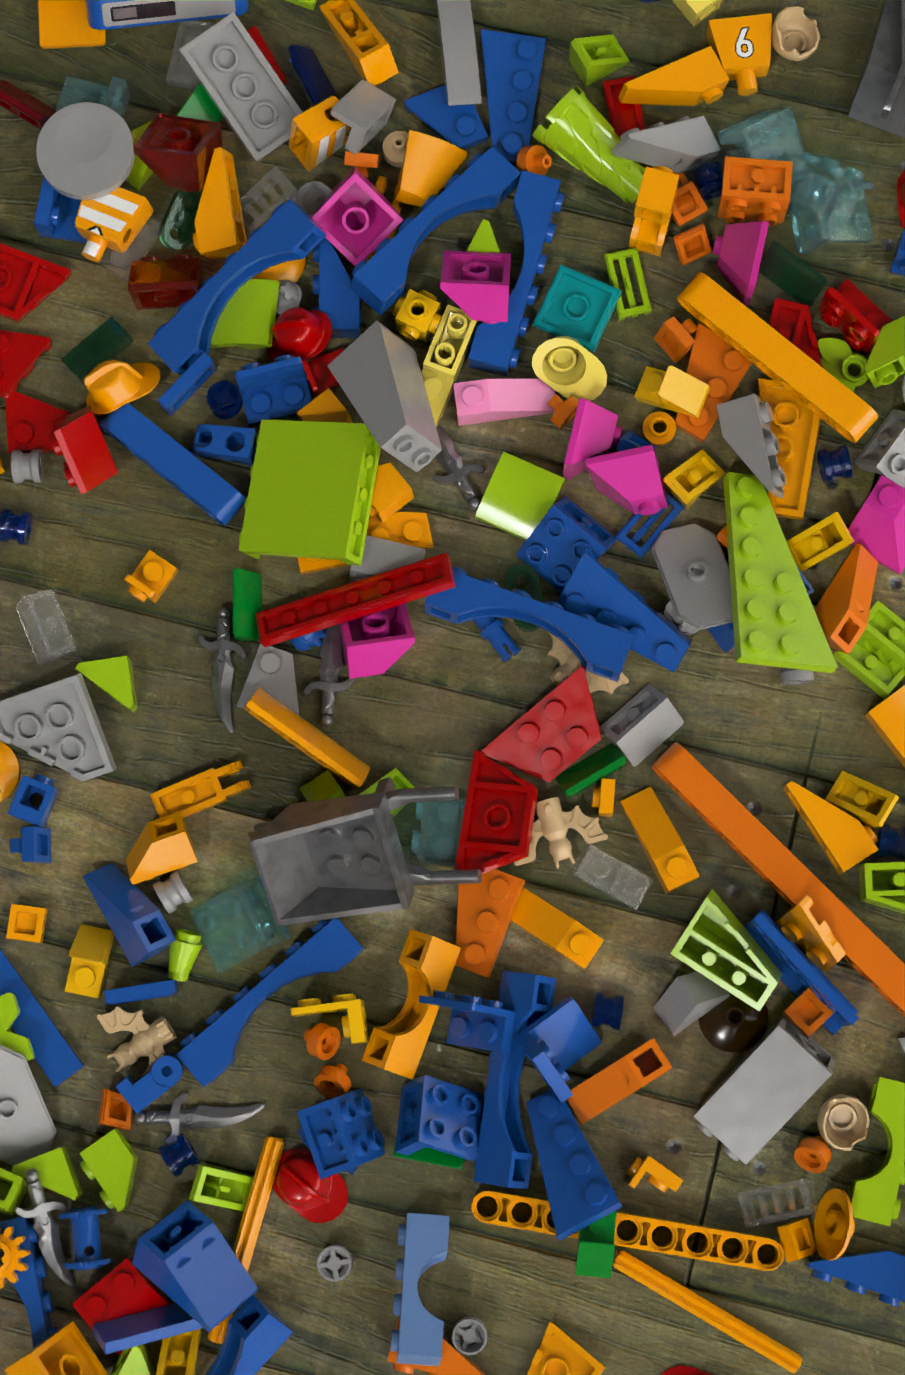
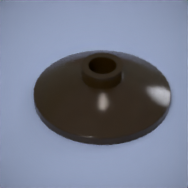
(734, 1037)

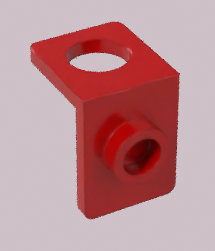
(319, 374)

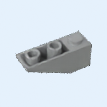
(678, 145)
(749, 433)

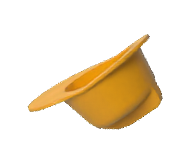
(118, 383)

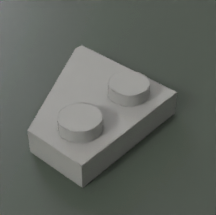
(275, 674)

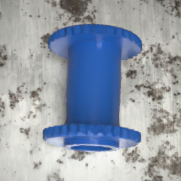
(86, 1233)

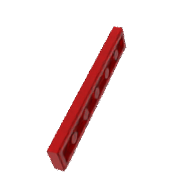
(355, 600)

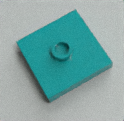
(577, 307)

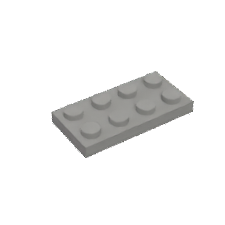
(242, 86)

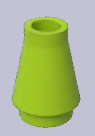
(183, 953)

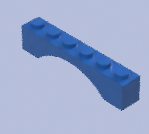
(480, 187)
(533, 208)
(283, 238)
(596, 645)
(215, 1048)
(502, 1149)
(30, 1283)
(250, 1339)

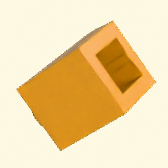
(161, 849)

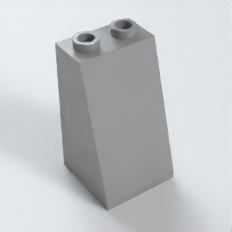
(389, 394)
(764, 1090)

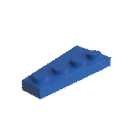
(512, 87)

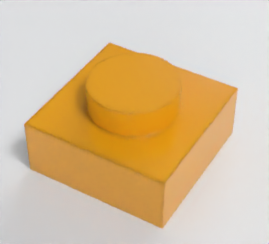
(604, 797)
(26, 923)
(797, 1240)

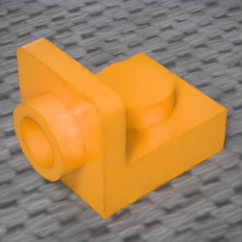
(150, 578)
(660, 1175)

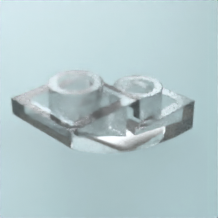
(612, 877)

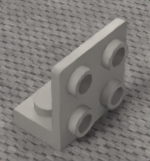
(886, 449)

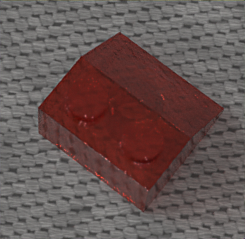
(179, 149)
(164, 282)

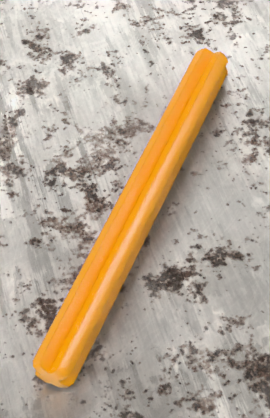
(253, 1215)
(707, 1311)

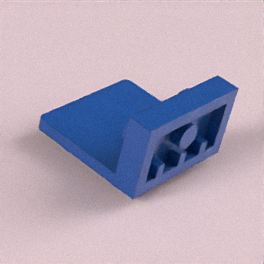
(57, 215)
(273, 389)
(561, 541)
(475, 1024)
(557, 1043)
(438, 1118)
(341, 1133)

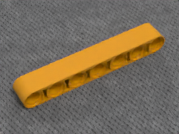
(777, 357)

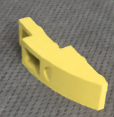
(446, 358)

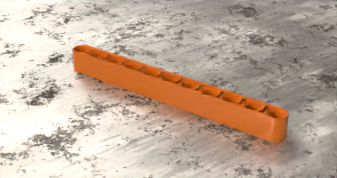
(782, 870)

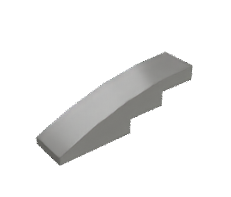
(458, 52)

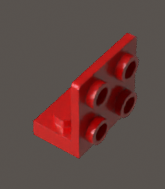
(853, 315)

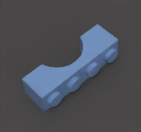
(419, 1332)

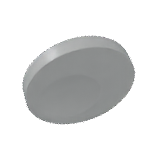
(85, 151)

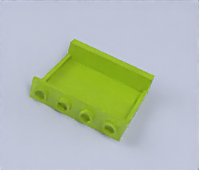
(310, 490)

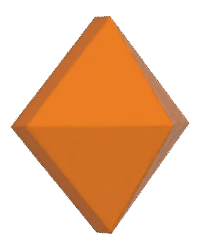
(692, 244)
(114, 1110)

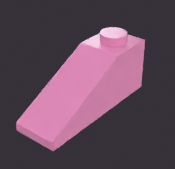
(501, 399)

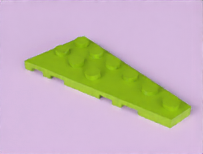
(769, 600)

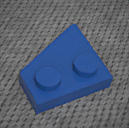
(454, 123)

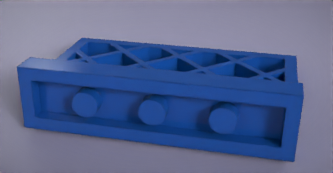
(799, 972)

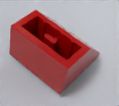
(84, 449)

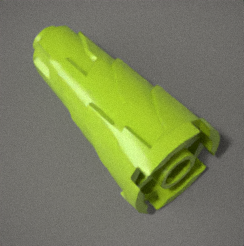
(585, 141)

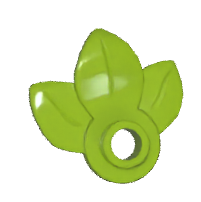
(838, 357)

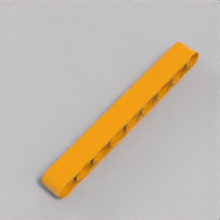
(642, 1239)

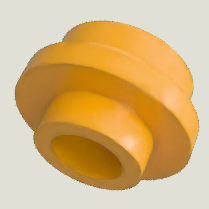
(659, 438)

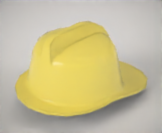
(569, 368)

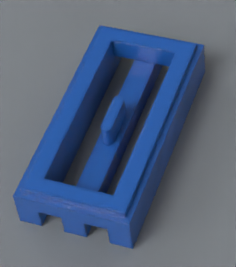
(187, 384)
(631, 544)
(141, 992)

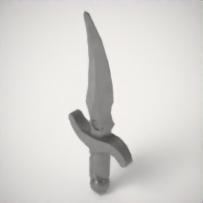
(457, 471)
(331, 664)
(222, 667)
(196, 1117)
(45, 1226)

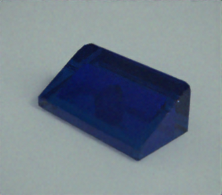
(311, 73)

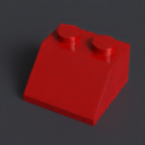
(119, 1295)

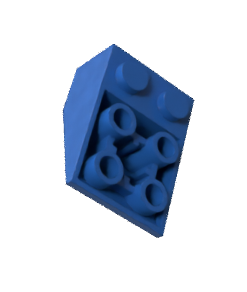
(194, 1266)

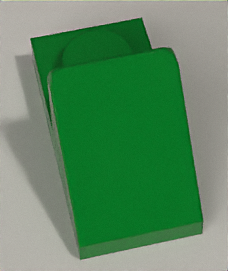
(596, 1248)

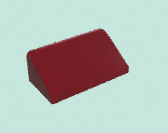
(24, 105)

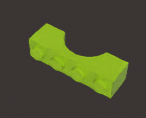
(875, 1195)

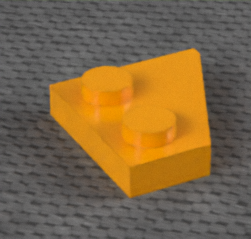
(813, 937)

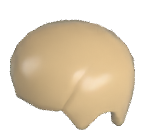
(794, 34)
(843, 1121)

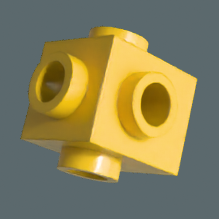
(417, 326)

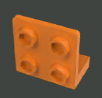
(755, 190)

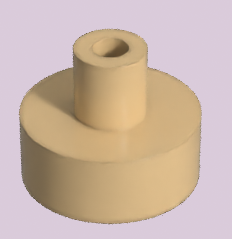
(394, 148)

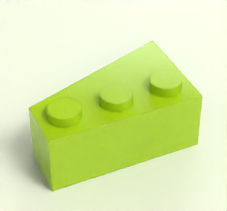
(883, 885)
(727, 953)

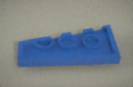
(607, 599)
(571, 1173)

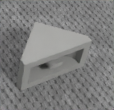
(688, 1000)

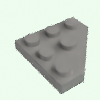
(58, 728)

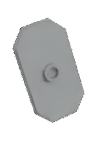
(695, 575)
(24, 1118)

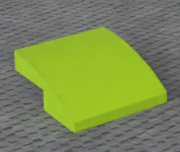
(248, 316)
(518, 496)
(879, 652)

